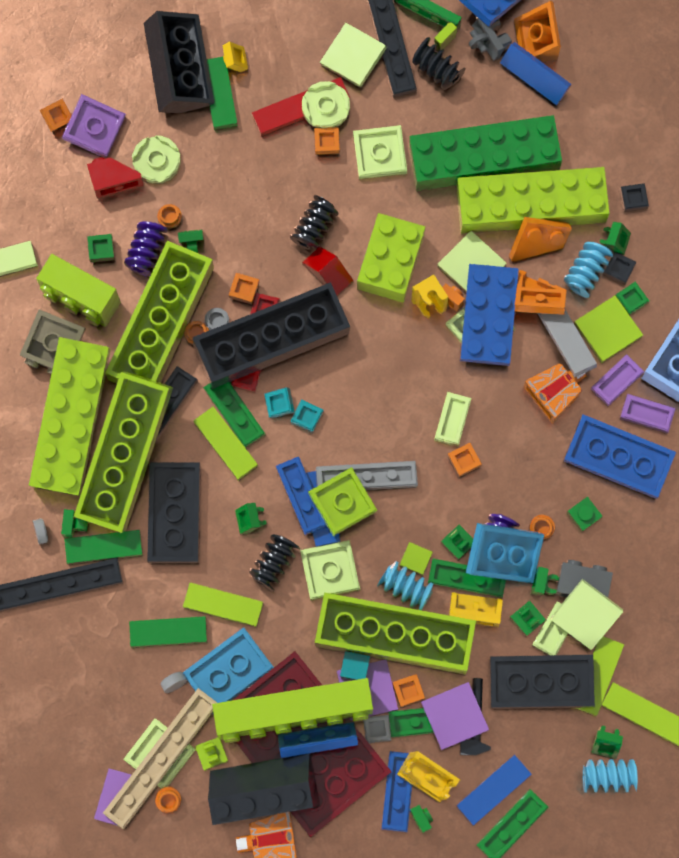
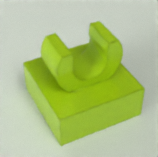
(211, 753)

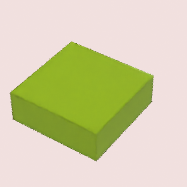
(445, 36)
(416, 558)

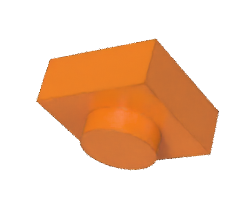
(56, 115)
(326, 141)
(244, 288)
(455, 297)
(464, 459)
(408, 690)

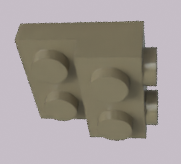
(43, 339)

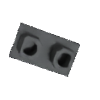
(487, 40)

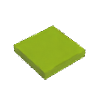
(608, 329)
(342, 501)

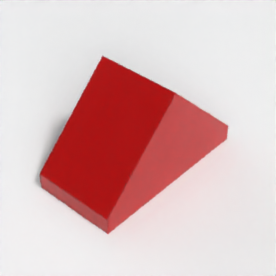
(328, 269)

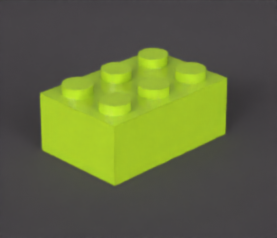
(391, 257)
(78, 291)

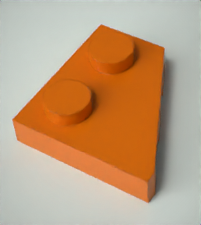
(539, 237)
(539, 296)

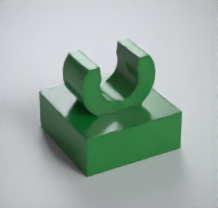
(191, 238)
(617, 238)
(248, 518)
(71, 524)
(458, 542)
(540, 582)
(527, 618)
(607, 743)

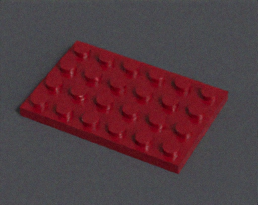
(339, 773)

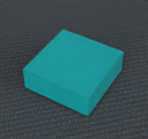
(279, 402)
(307, 416)
(354, 666)

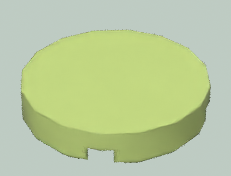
(325, 105)
(156, 159)

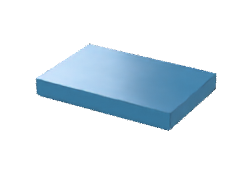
(505, 553)
(229, 668)

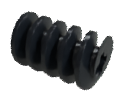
(437, 65)
(313, 223)
(273, 561)

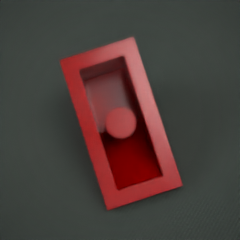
(112, 177)

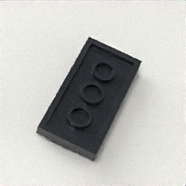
(173, 512)
(542, 681)

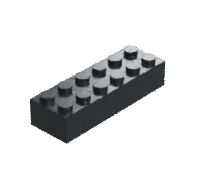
(271, 335)

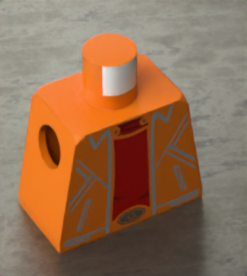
(554, 390)
(269, 838)

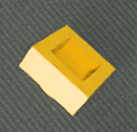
(235, 57)

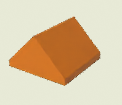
(539, 32)

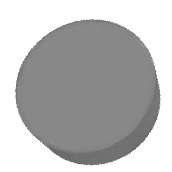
(215, 318)
(40, 531)
(173, 682)

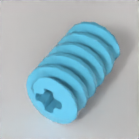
(585, 268)
(406, 585)
(610, 775)

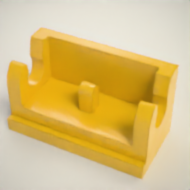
(429, 293)
(482, 609)
(427, 776)

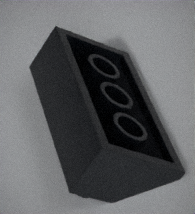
(178, 62)
(262, 789)

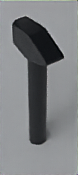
(474, 746)

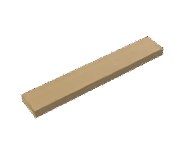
(160, 759)

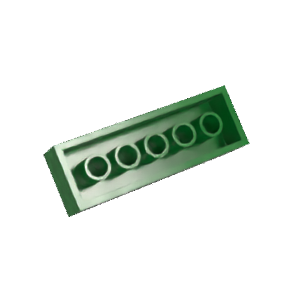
(484, 151)

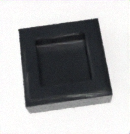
(634, 197)
(619, 268)

